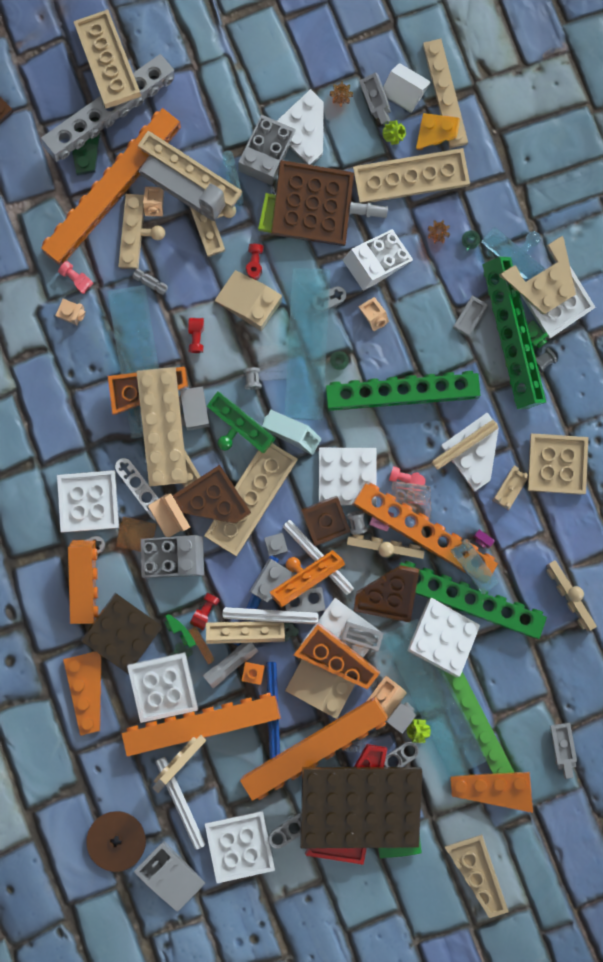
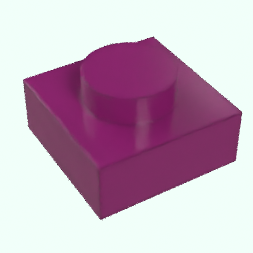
(483, 539)

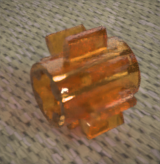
(341, 88)
(436, 237)

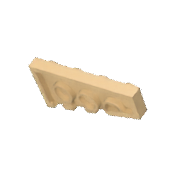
(477, 868)

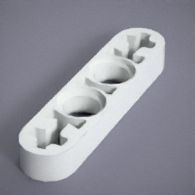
(139, 491)

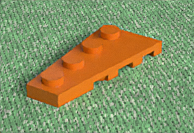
(85, 687)
(497, 789)

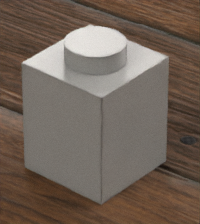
(401, 717)

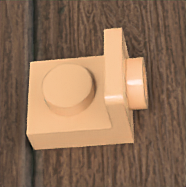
(153, 201)
(71, 312)
(374, 314)

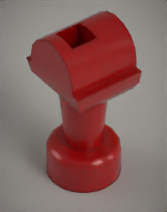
(254, 268)
(195, 327)
(200, 617)

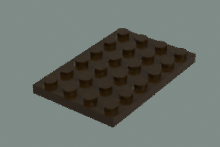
(360, 807)

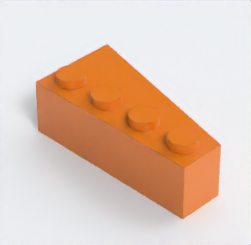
(125, 391)
(82, 581)
(333, 655)

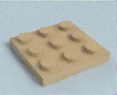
(557, 464)
(178, 762)

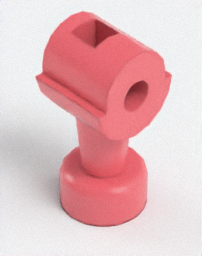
(80, 280)
(415, 478)

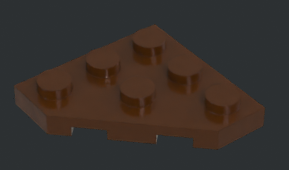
(212, 498)
(390, 595)

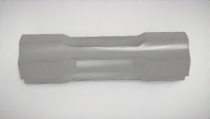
(230, 663)

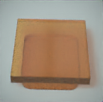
(133, 531)

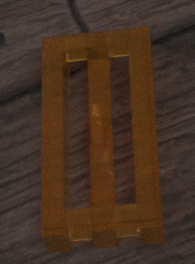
(202, 645)

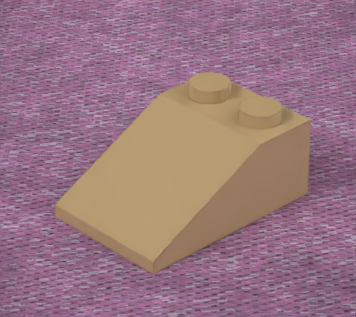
(249, 299)
(320, 688)

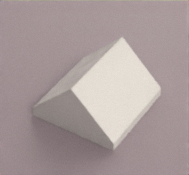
(405, 87)

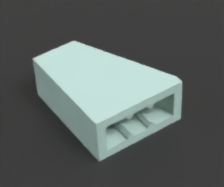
(291, 431)

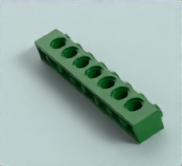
(514, 336)
(394, 398)
(536, 618)

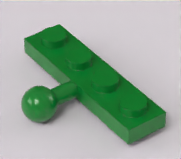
(240, 423)

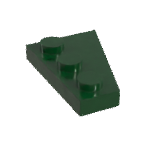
(86, 156)

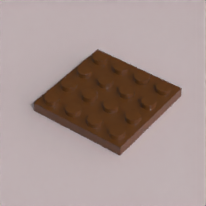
(312, 203)

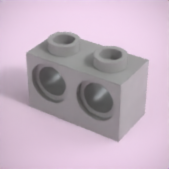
(305, 605)

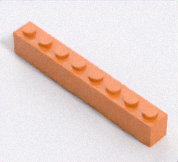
(206, 724)
(314, 748)

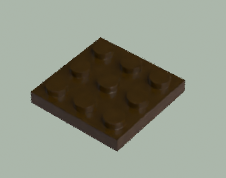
(121, 632)

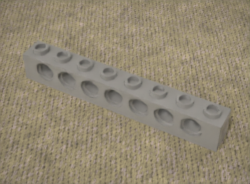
(82, 119)

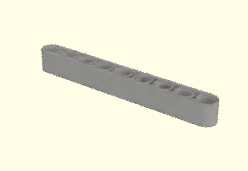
(288, 836)

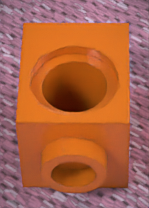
(253, 673)

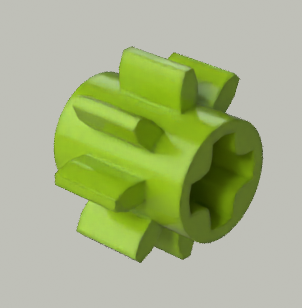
(394, 132)
(418, 731)

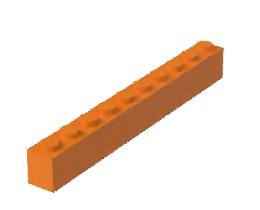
(106, 191)

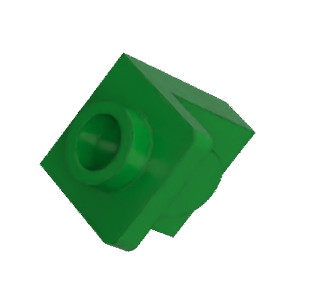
(537, 336)

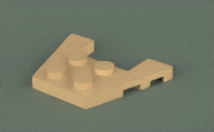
(548, 287)

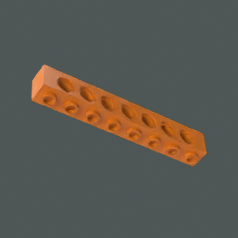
(397, 523)

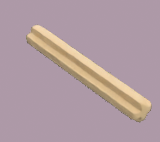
(465, 444)

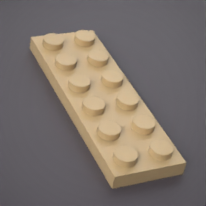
(107, 59)
(411, 176)
(162, 426)
(257, 489)

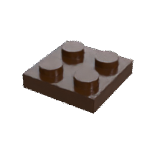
(325, 520)

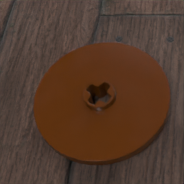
(103, 850)

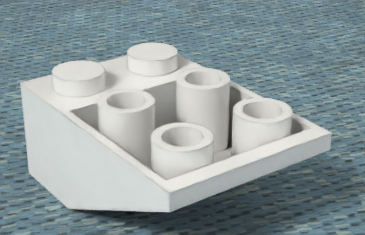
(377, 259)

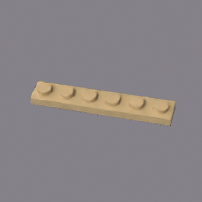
(444, 87)
(187, 167)

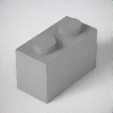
(194, 408)

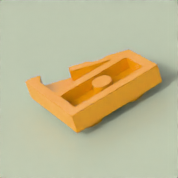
(436, 129)

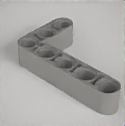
(207, 202)

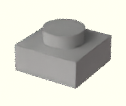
(276, 544)

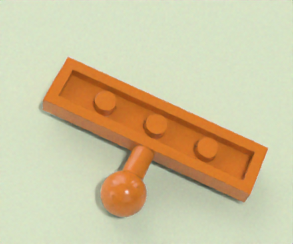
(305, 577)

